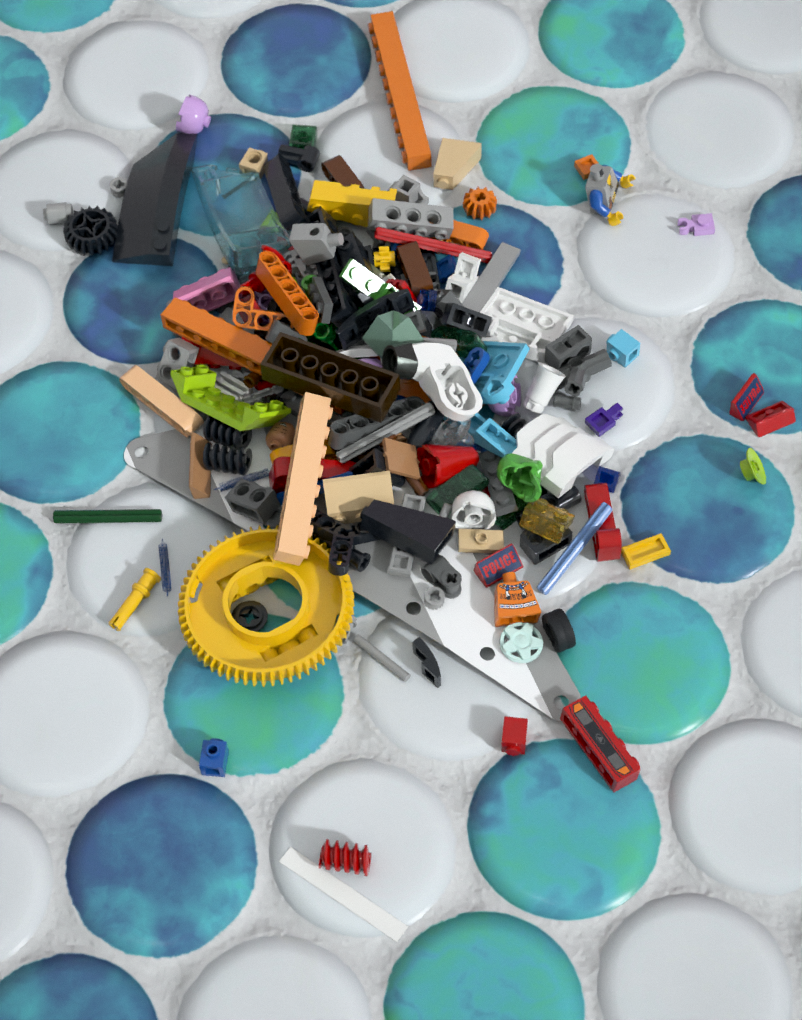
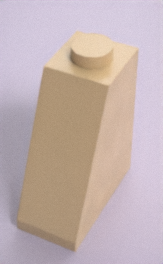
(455, 161)

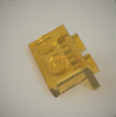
(546, 520)

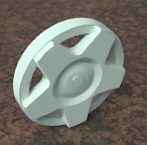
(521, 642)

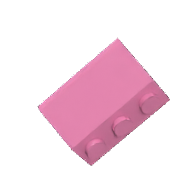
(211, 291)

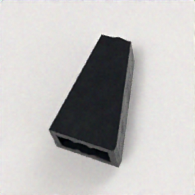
(408, 529)

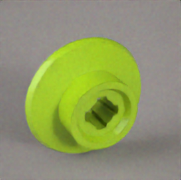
(752, 467)

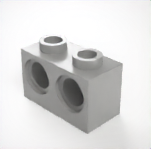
(172, 360)

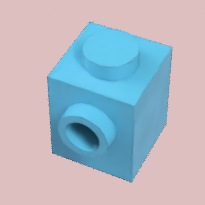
(622, 348)

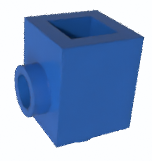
(214, 757)

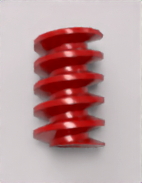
(345, 857)

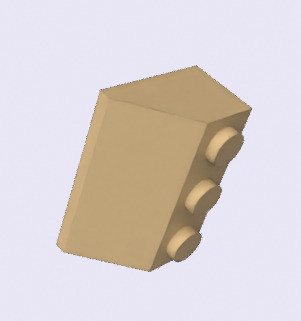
(350, 494)

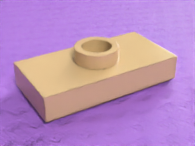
(480, 540)

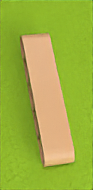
(161, 401)

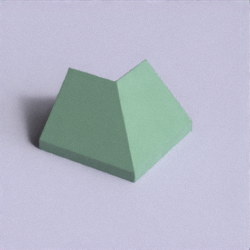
(391, 329)

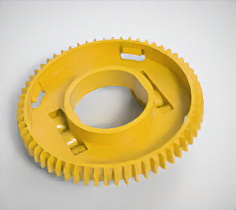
(239, 569)

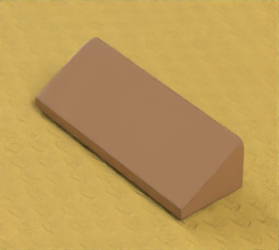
(198, 476)

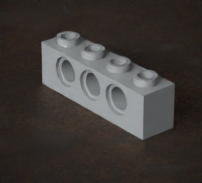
(419, 213)

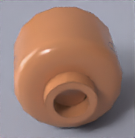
(280, 435)

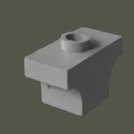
(409, 191)

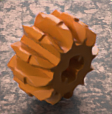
(479, 203)

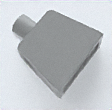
(314, 242)

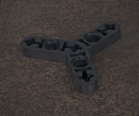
(342, 537)

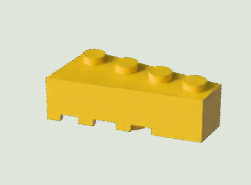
(346, 203)

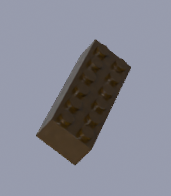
(323, 372)

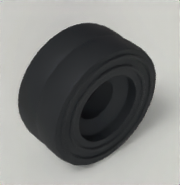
(559, 630)

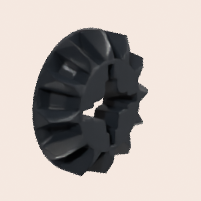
(259, 614)

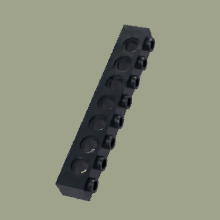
(329, 270)

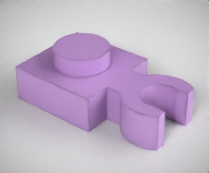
(699, 224)

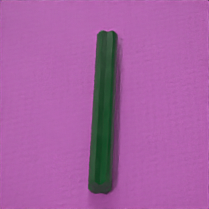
(107, 516)

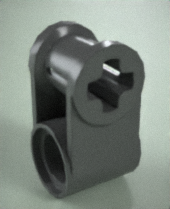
(277, 327)
(444, 576)

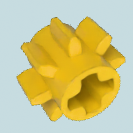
(384, 259)

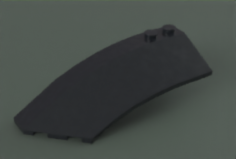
(155, 203)

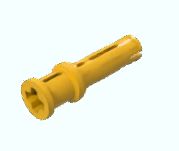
(140, 591)

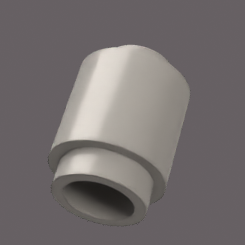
(57, 212)

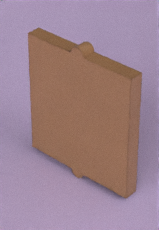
(401, 458)

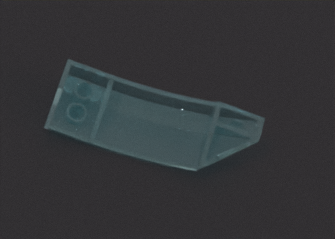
(239, 215)

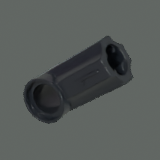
(303, 157)

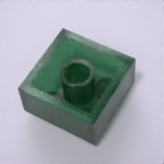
(303, 135)

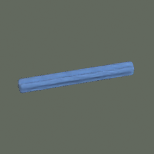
(574, 548)

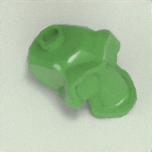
(521, 476)

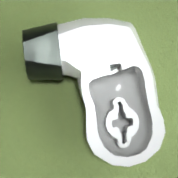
(439, 374)

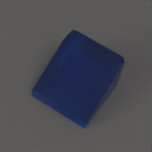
(608, 476)

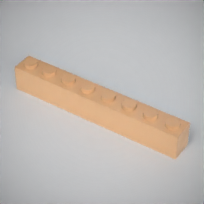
(302, 479)

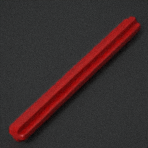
(430, 244)

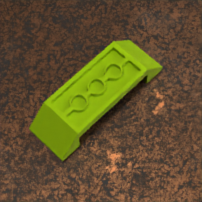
(198, 390)

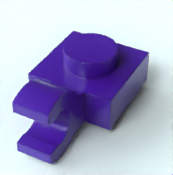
(603, 420)

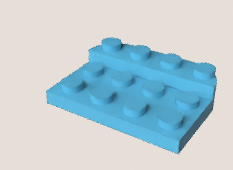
(503, 365)

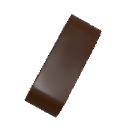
(338, 171)
(414, 267)

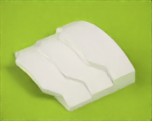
(561, 449)

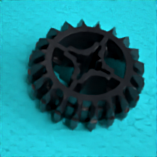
(90, 230)

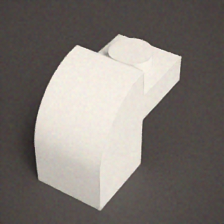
(464, 276)

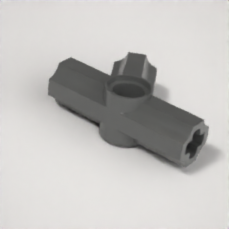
(580, 369)

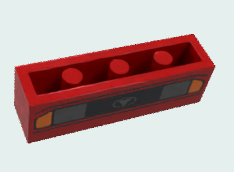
(600, 743)

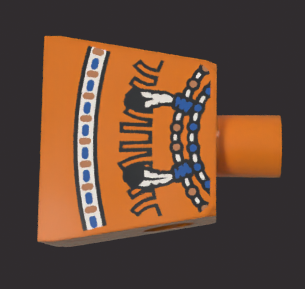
(514, 602)

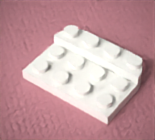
(525, 321)

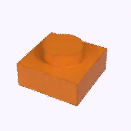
(584, 164)

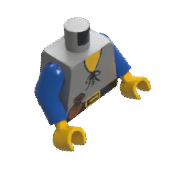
(602, 189)

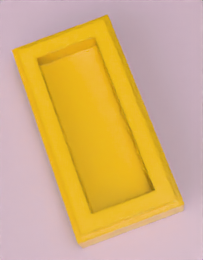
(645, 551)

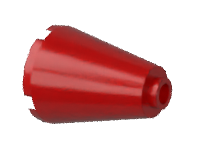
(443, 462)

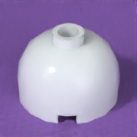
(473, 511)

